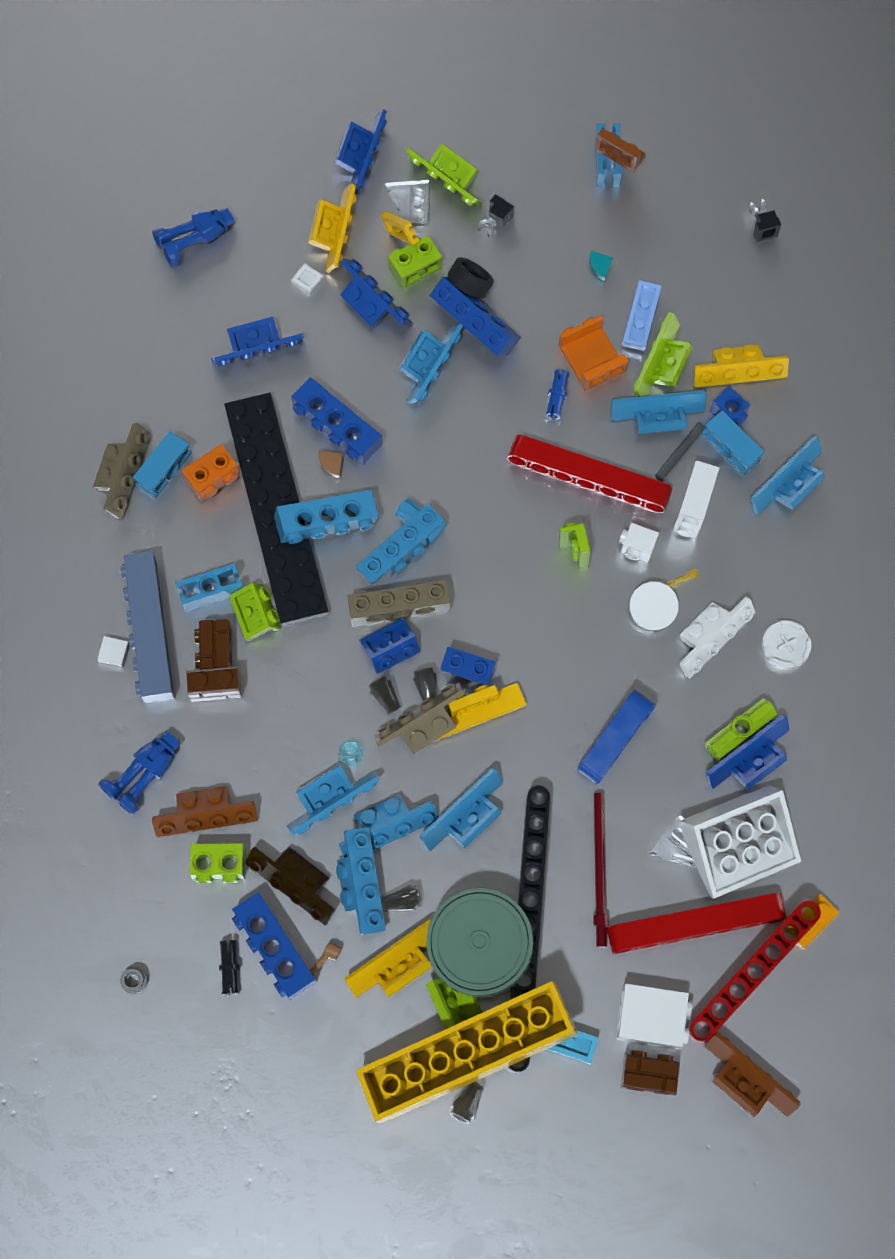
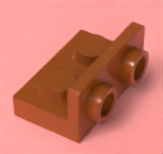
(619, 150)

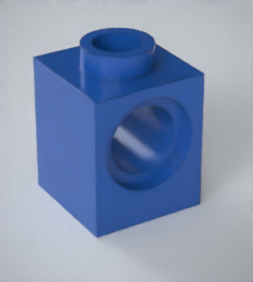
(732, 399)

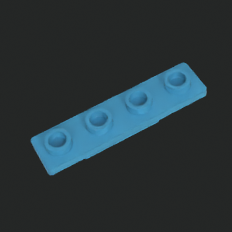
(425, 358)
(659, 411)
(792, 480)
(401, 546)
(326, 794)
(468, 815)
(392, 821)
(360, 881)

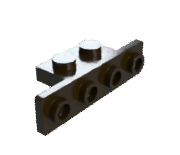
(295, 879)

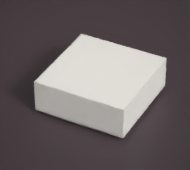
(307, 279)
(113, 651)

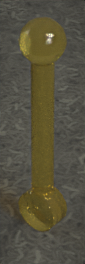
(693, 573)

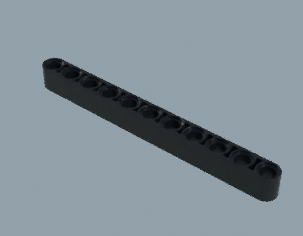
(533, 888)

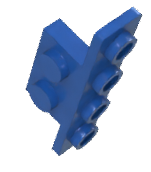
(358, 147)
(368, 299)
(254, 337)
(754, 758)

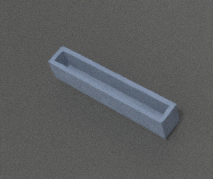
(148, 627)

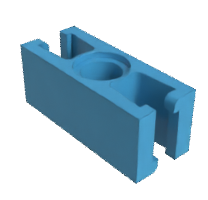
(604, 163)
(732, 442)
(162, 465)
(200, 581)

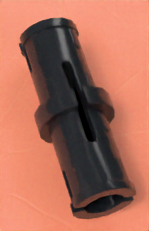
(229, 967)

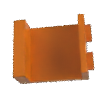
(591, 353)

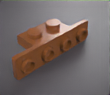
(204, 811)
(747, 1081)

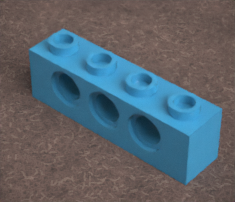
(359, 503)

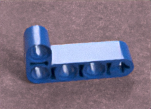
(616, 736)

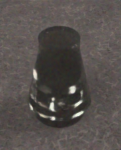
(426, 682)
(385, 694)
(402, 900)
(466, 1104)

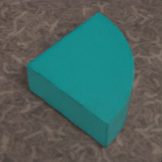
(600, 264)

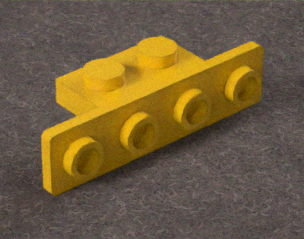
(330, 226)
(740, 366)
(483, 706)
(393, 966)

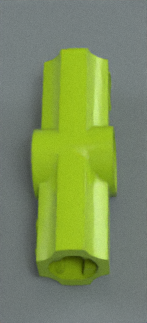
(752, 720)

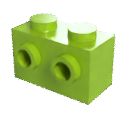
(415, 262)

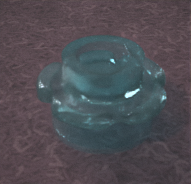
(350, 747)

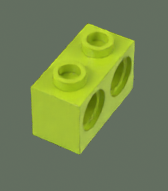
(218, 855)

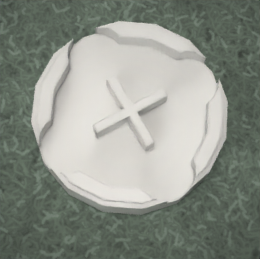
(653, 606)
(786, 645)

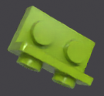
(575, 537)
(254, 610)

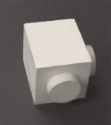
(638, 542)

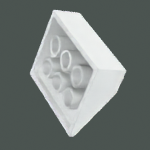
(741, 840)

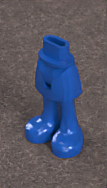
(206, 226)
(153, 759)

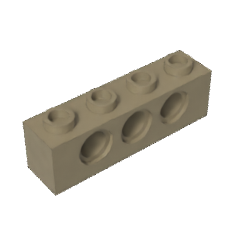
(399, 603)

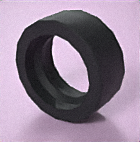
(470, 278)

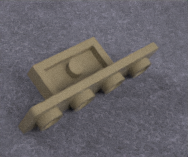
(119, 467)
(424, 723)

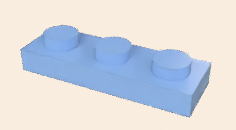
(641, 315)

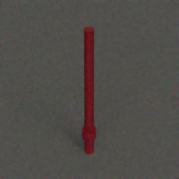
(600, 920)

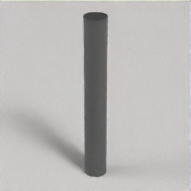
(680, 451)

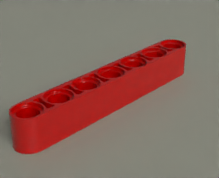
(590, 473)
(696, 923)
(764, 962)

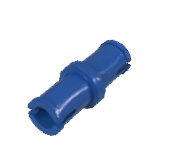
(557, 394)

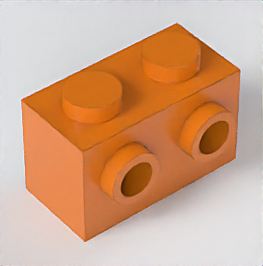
(211, 472)

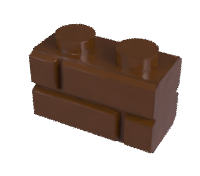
(214, 644)
(213, 684)
(650, 1074)

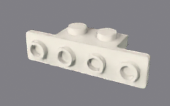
(711, 632)

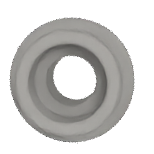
(125, 978)

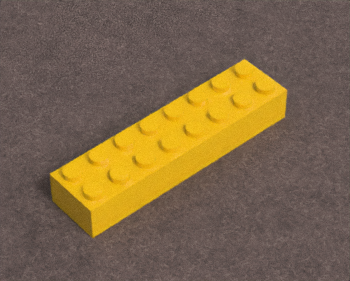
(466, 1052)

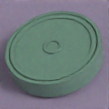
(480, 942)

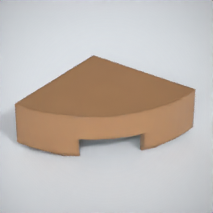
(331, 462)

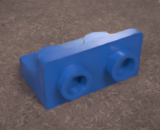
(390, 645)
(468, 666)

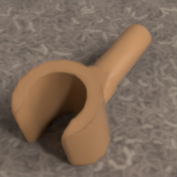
(331, 951)

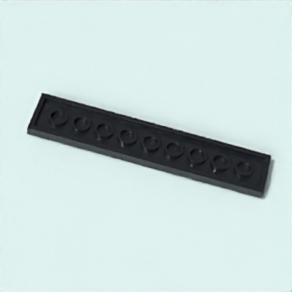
(269, 485)

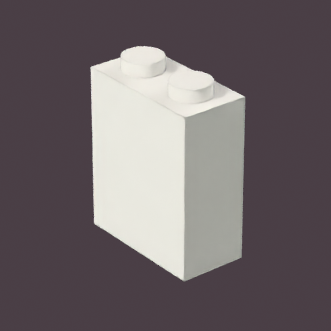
(696, 499)
(653, 1016)

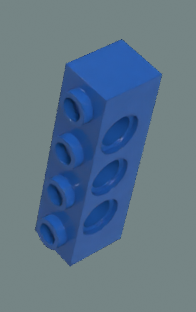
(475, 317)
(314, 394)
(254, 909)

